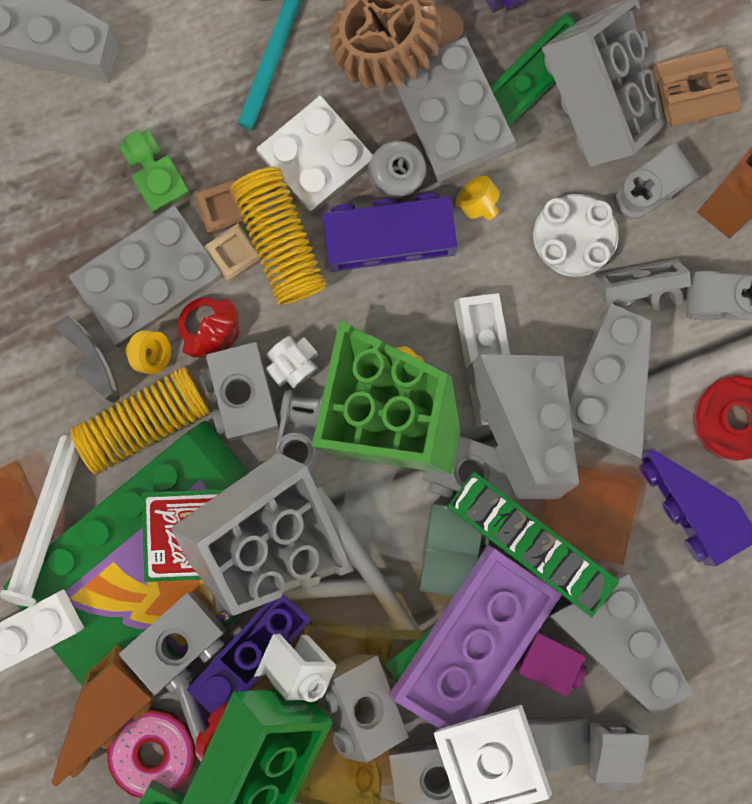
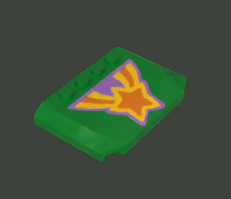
(103, 560)

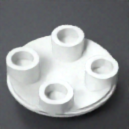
(576, 235)

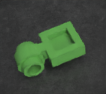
(158, 180)

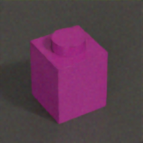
(552, 665)

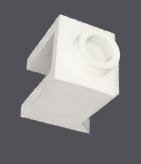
(296, 672)

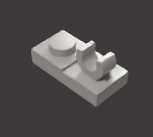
(647, 280)

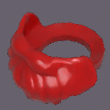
(215, 331)

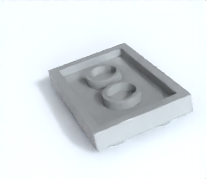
(455, 112)
(145, 276)

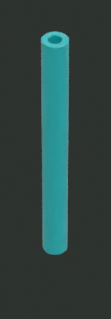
(268, 64)

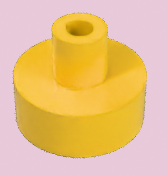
(479, 198)
(148, 352)

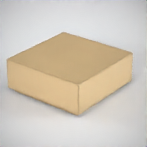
(232, 253)

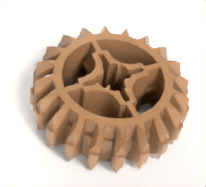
(374, 57)

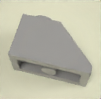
(561, 741)
(616, 754)

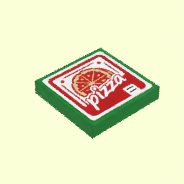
(161, 550)

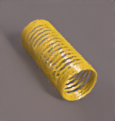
(300, 282)
(92, 438)

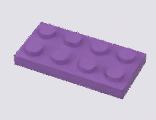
(475, 642)

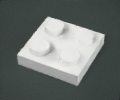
(316, 154)
(493, 760)

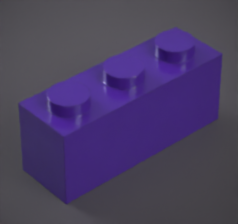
(389, 232)

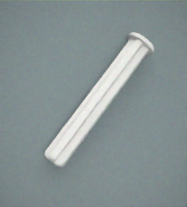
(42, 524)

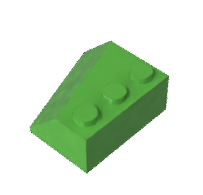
(386, 406)

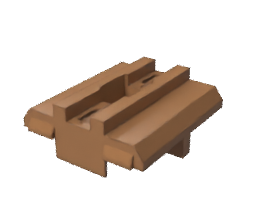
(719, 86)

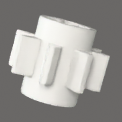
(292, 361)

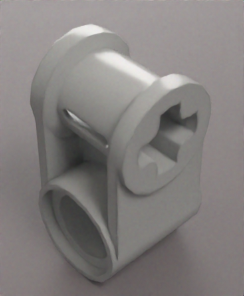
(659, 180)
(718, 296)
(298, 426)

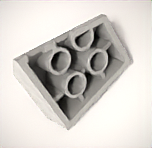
(606, 83)
(262, 537)

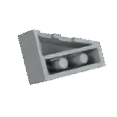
(611, 384)
(530, 419)
(627, 646)

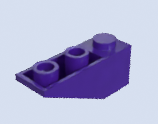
(710, 518)
(240, 659)

